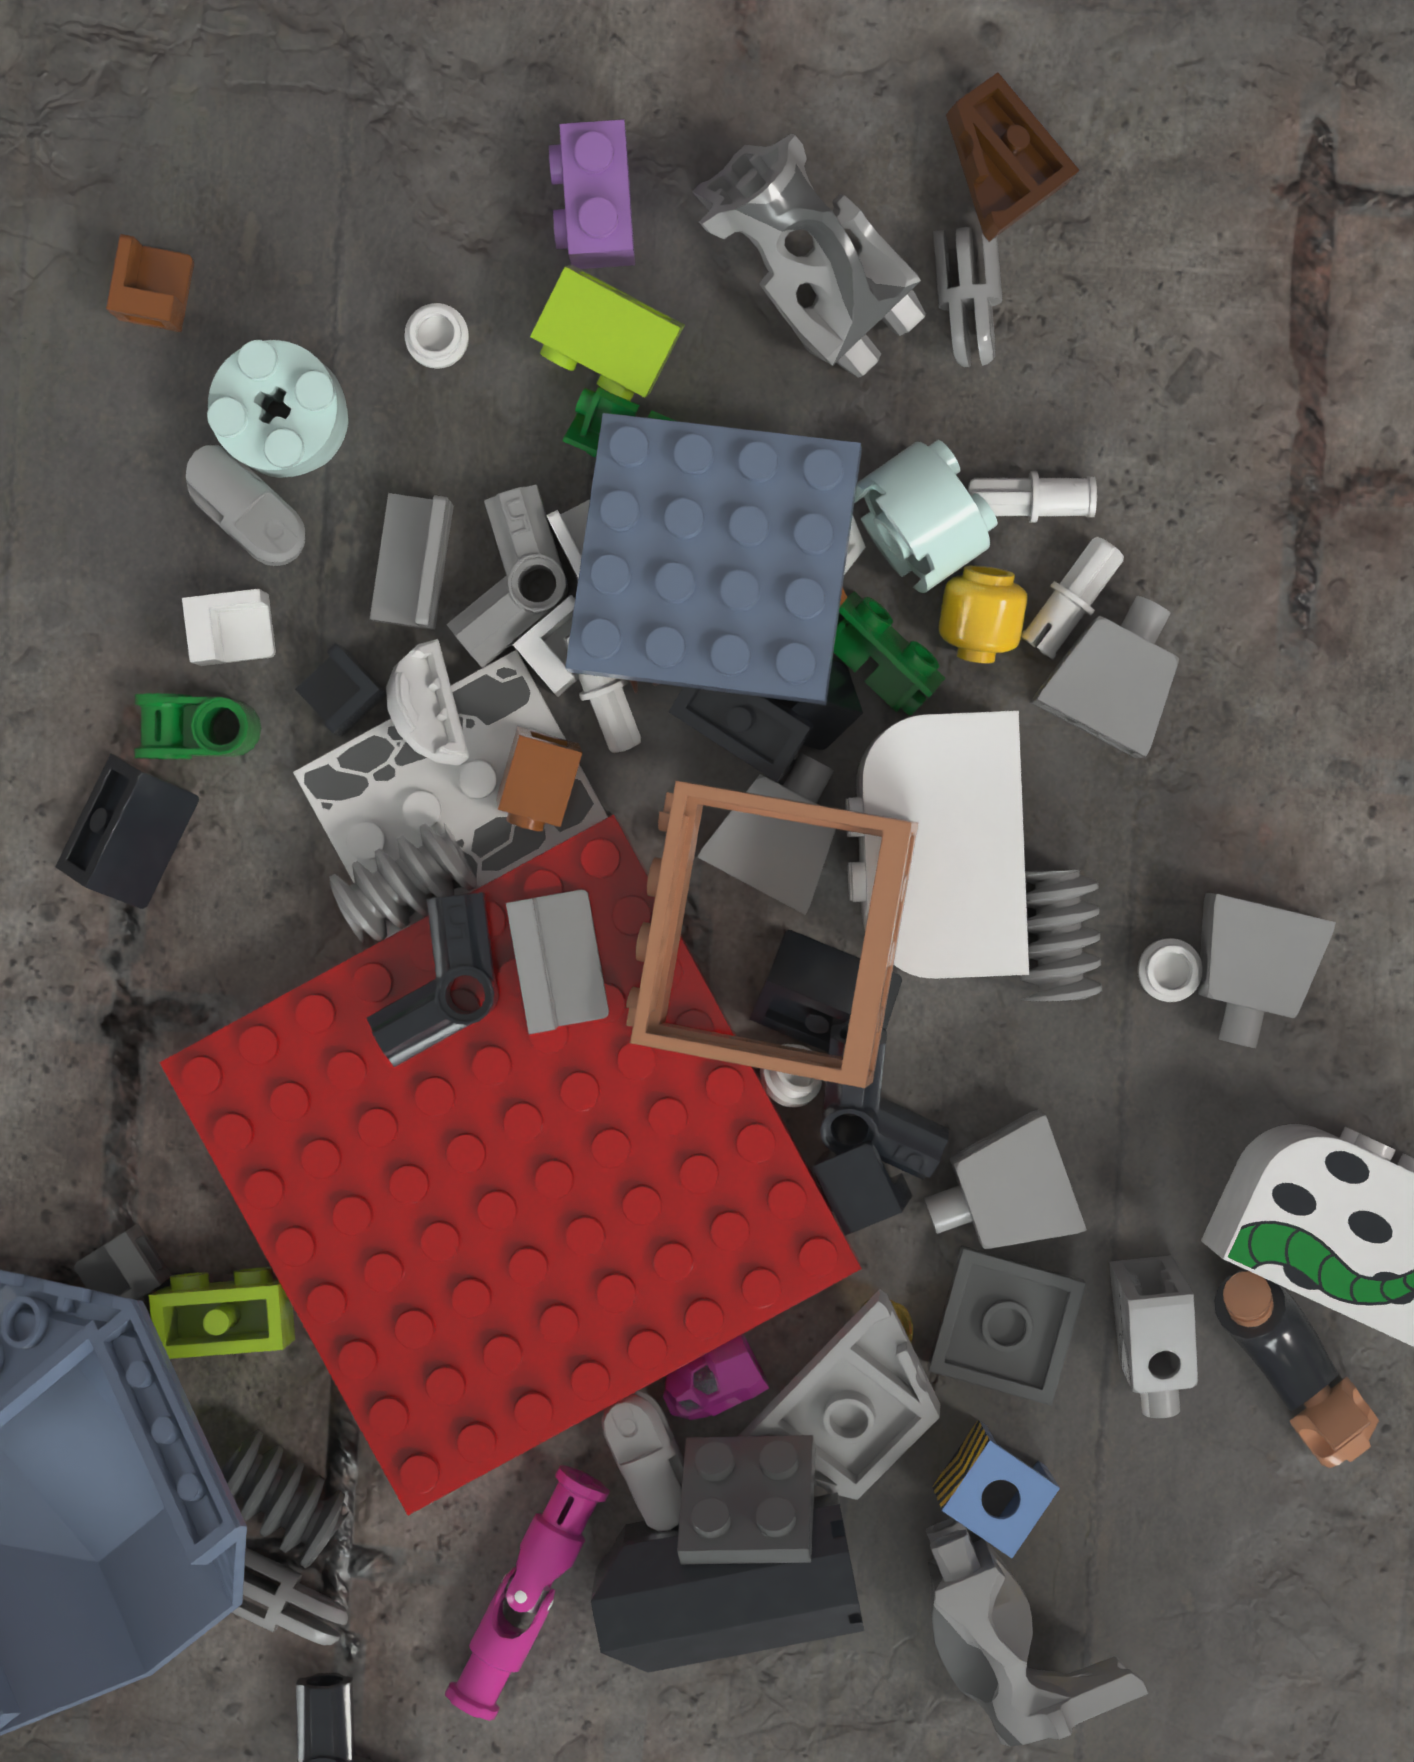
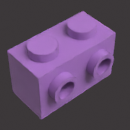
(596, 194)

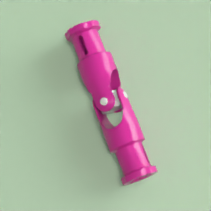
(544, 1555)

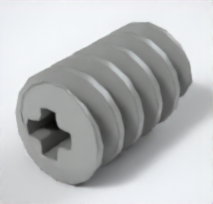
(402, 883)
(1061, 936)

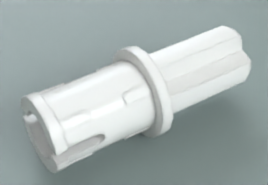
(1038, 496)
(1073, 596)
(610, 709)

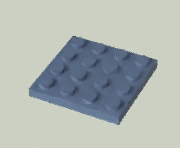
(714, 558)

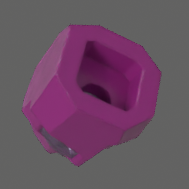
(715, 1381)

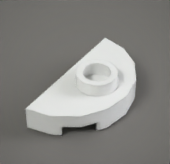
(424, 705)

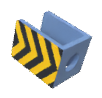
(977, 1465)

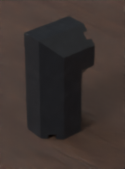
(679, 1615)

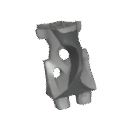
(769, 196)
(985, 1643)

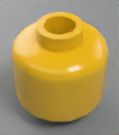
(982, 613)

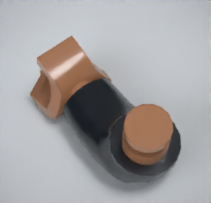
(1293, 1359)

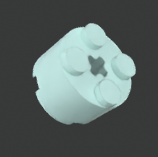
(276, 373)
(925, 514)

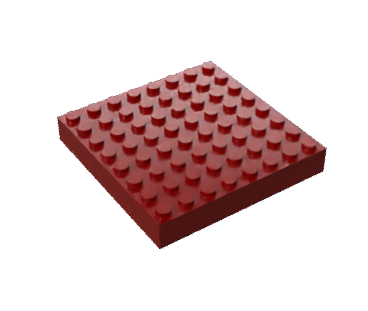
(511, 1208)

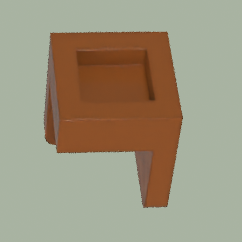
(149, 285)

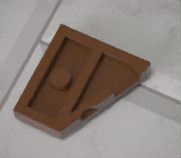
(1005, 155)

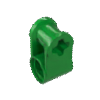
(183, 727)

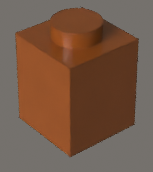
(538, 779)

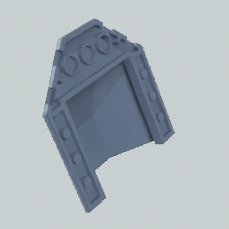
(108, 1502)

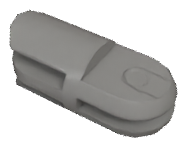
(969, 294)
(244, 506)
(646, 1457)
(279, 1598)

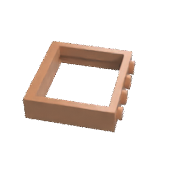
(660, 939)

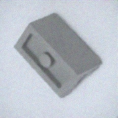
(412, 561)
(557, 960)

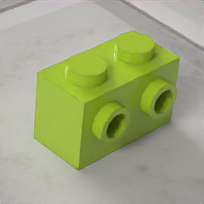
(606, 332)
(222, 1317)

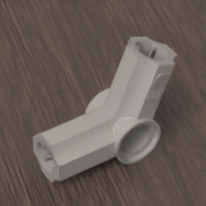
(524, 546)

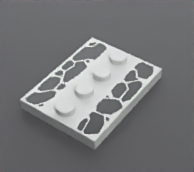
(386, 790)

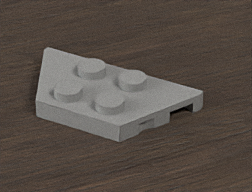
(858, 1399)

